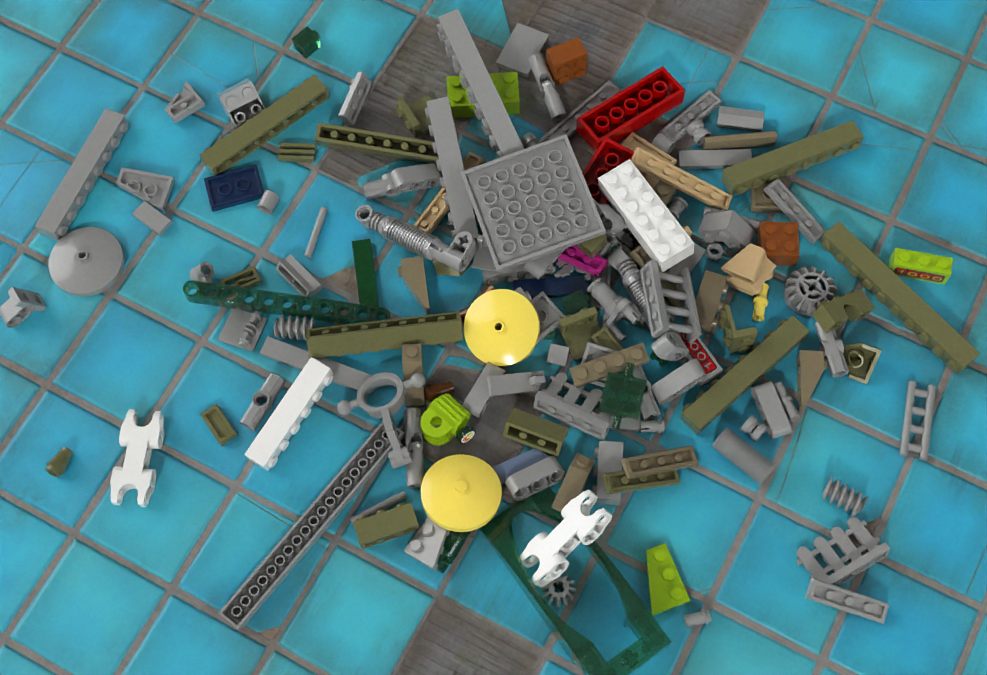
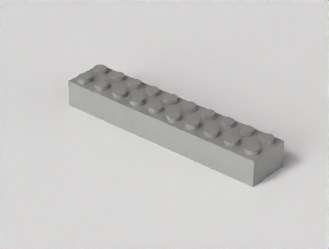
(478, 84)

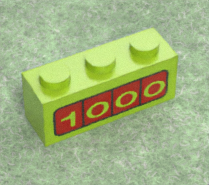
(921, 265)

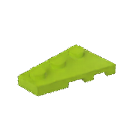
(665, 584)

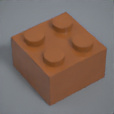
(567, 61)
(779, 241)

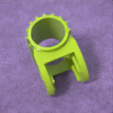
(446, 413)

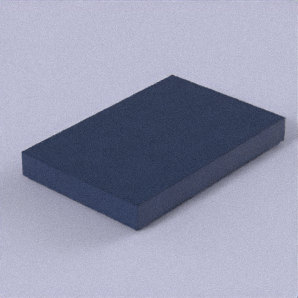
(234, 188)

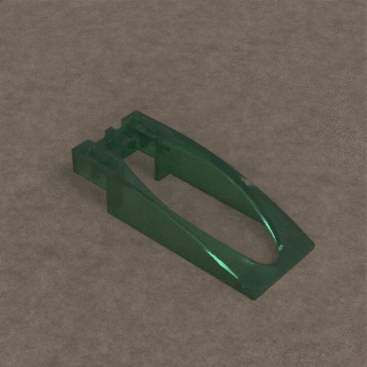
(580, 650)

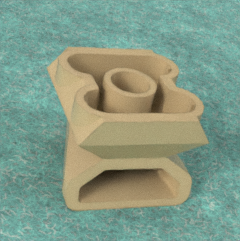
(749, 270)

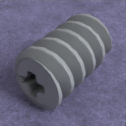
(292, 328)
(844, 497)

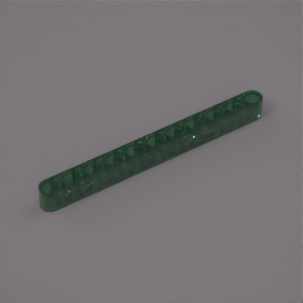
(279, 300)

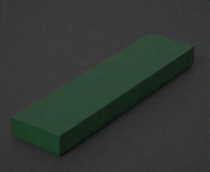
(365, 272)

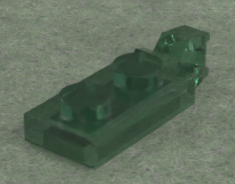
(452, 546)

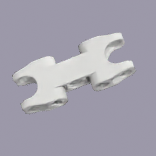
(139, 447)
(555, 547)

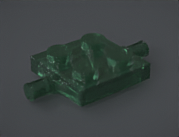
(623, 395)

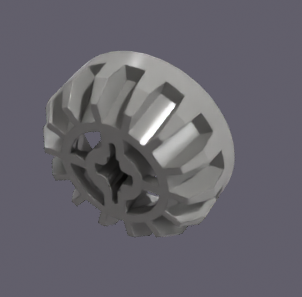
(798, 293)

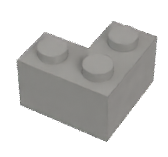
(726, 227)

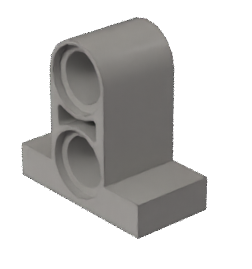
(20, 306)

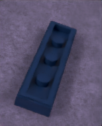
(552, 286)

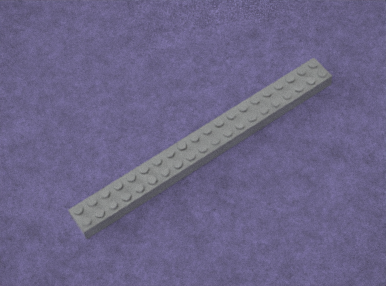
(308, 529)

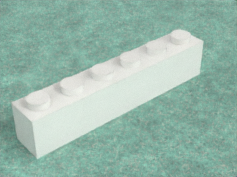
(289, 413)

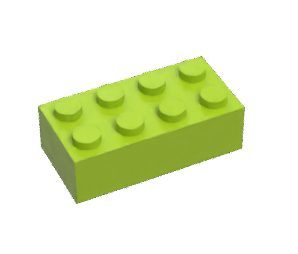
(505, 84)

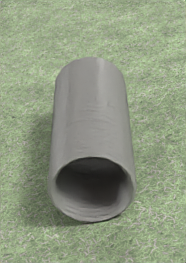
(749, 459)

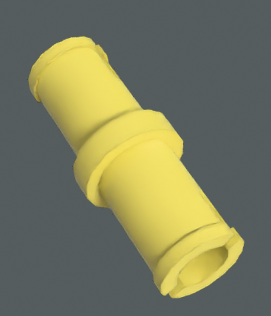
(760, 303)

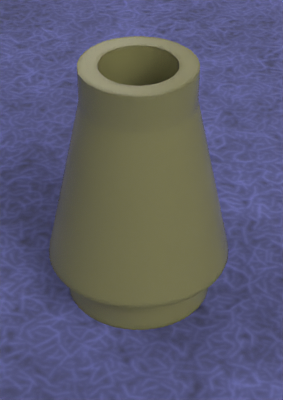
(59, 462)

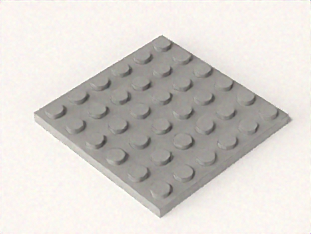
(532, 203)

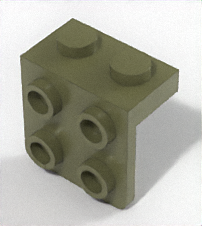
(414, 115)
(578, 329)
(735, 340)

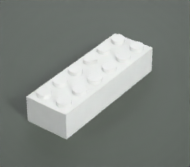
(646, 215)

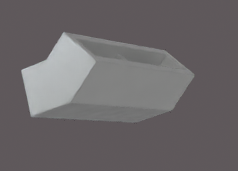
(740, 119)
(298, 277)

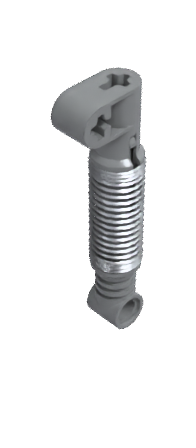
(417, 241)
(670, 344)

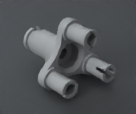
(615, 308)

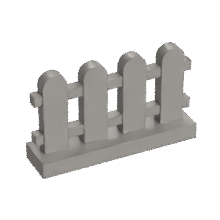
(570, 413)
(858, 561)

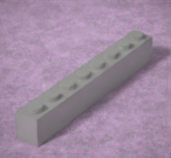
(451, 164)
(82, 175)

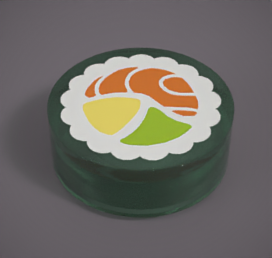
(465, 434)

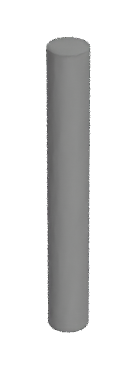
(315, 233)
(382, 505)

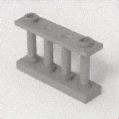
(657, 309)

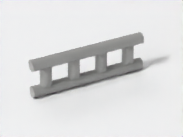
(927, 412)

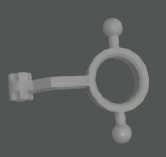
(400, 455)

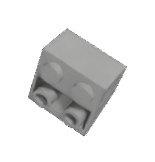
(241, 102)

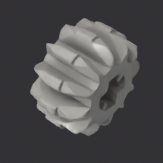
(566, 588)

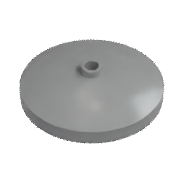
(86, 261)

